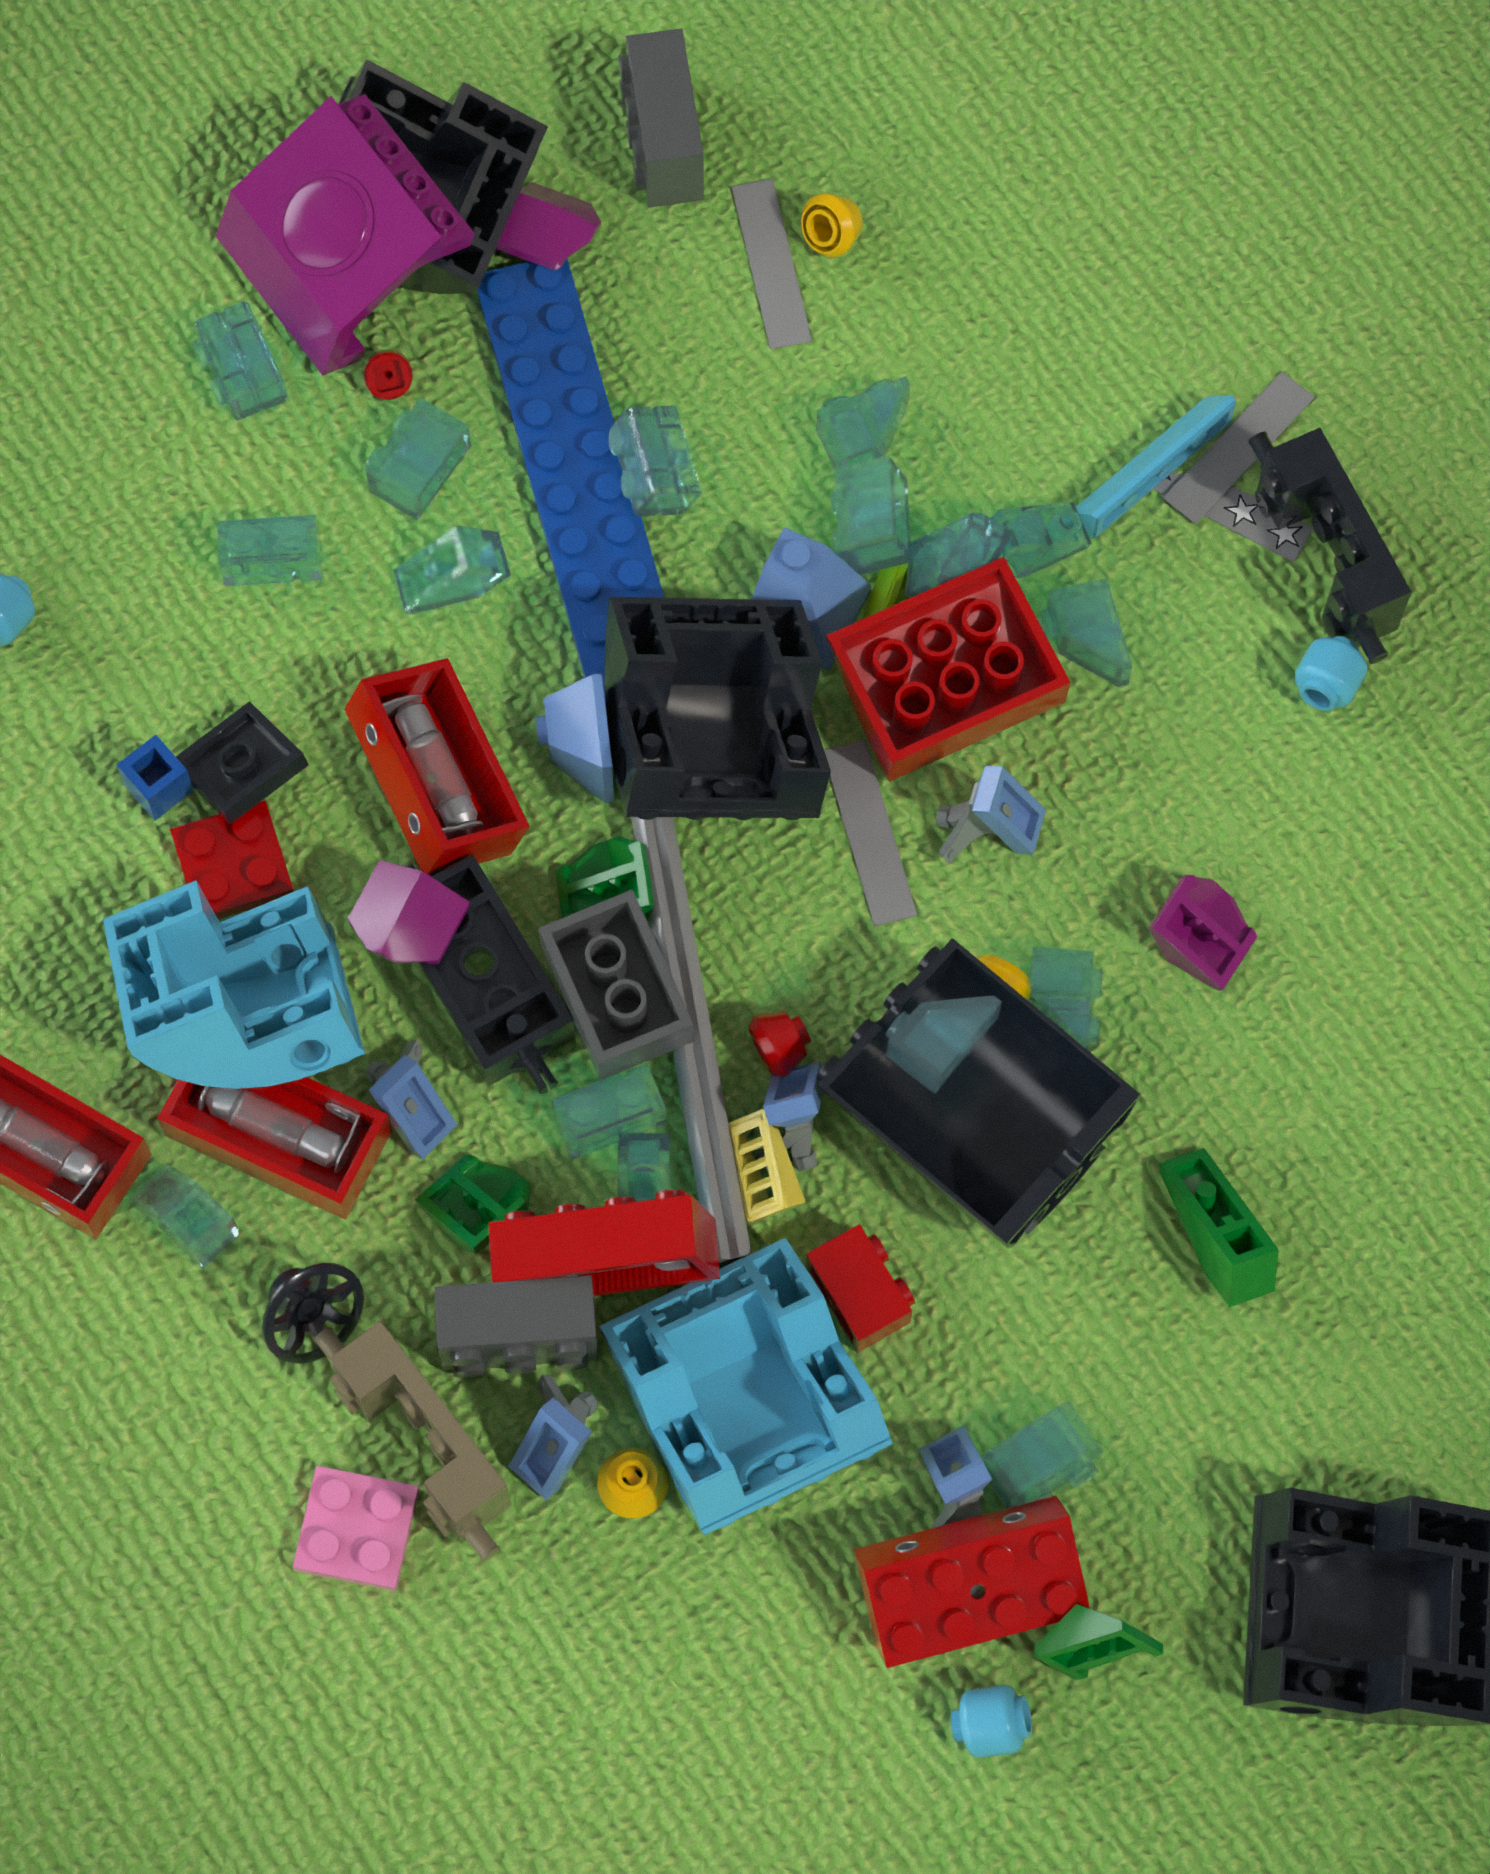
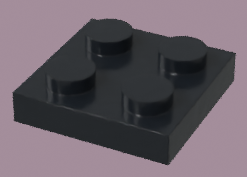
(241, 762)

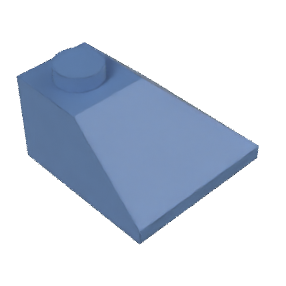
(819, 578)
(579, 735)

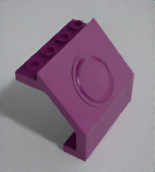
(337, 226)

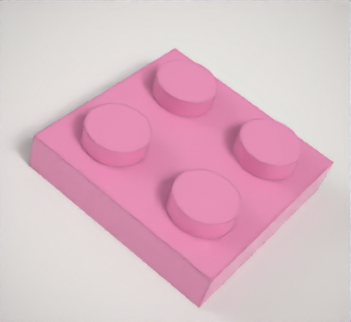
(356, 1528)

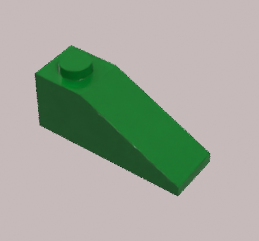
(1221, 1228)

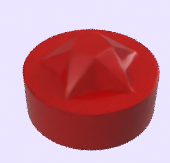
(388, 374)

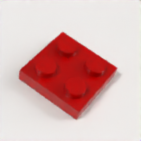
(234, 863)

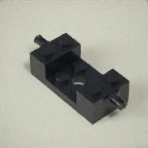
(1308, 481)
(513, 1011)

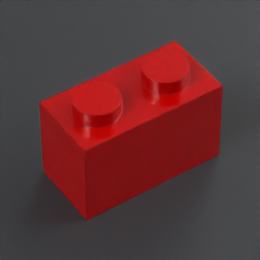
(860, 1287)

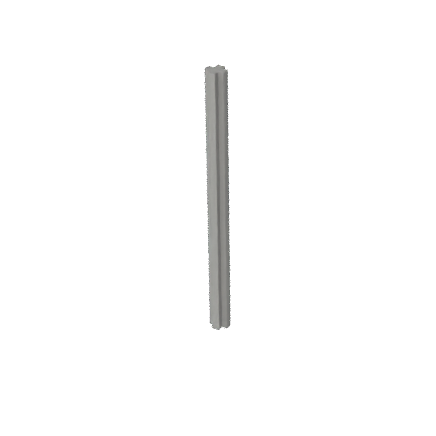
(695, 1062)

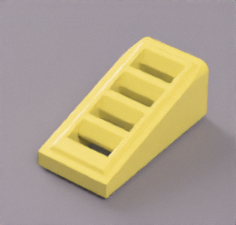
(781, 1177)

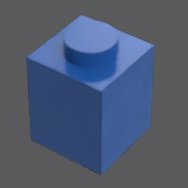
(155, 777)

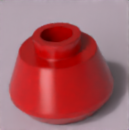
(779, 1041)

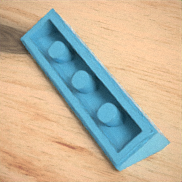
(1155, 463)

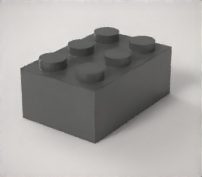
(662, 118)
(616, 984)
(516, 1325)

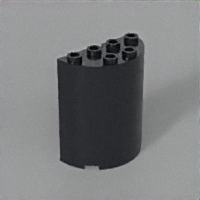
(1009, 1121)

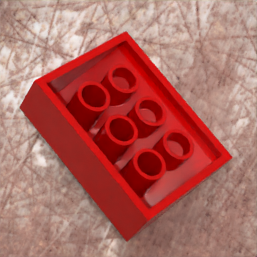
(948, 668)

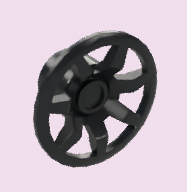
(306, 1305)

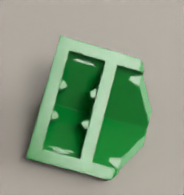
(604, 873)
(472, 1197)
(1089, 1640)

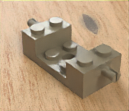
(377, 1373)

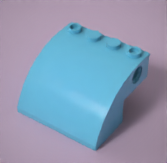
(232, 997)
(746, 1386)

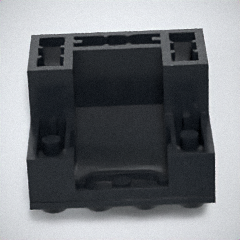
(472, 152)
(713, 708)
(1369, 1609)

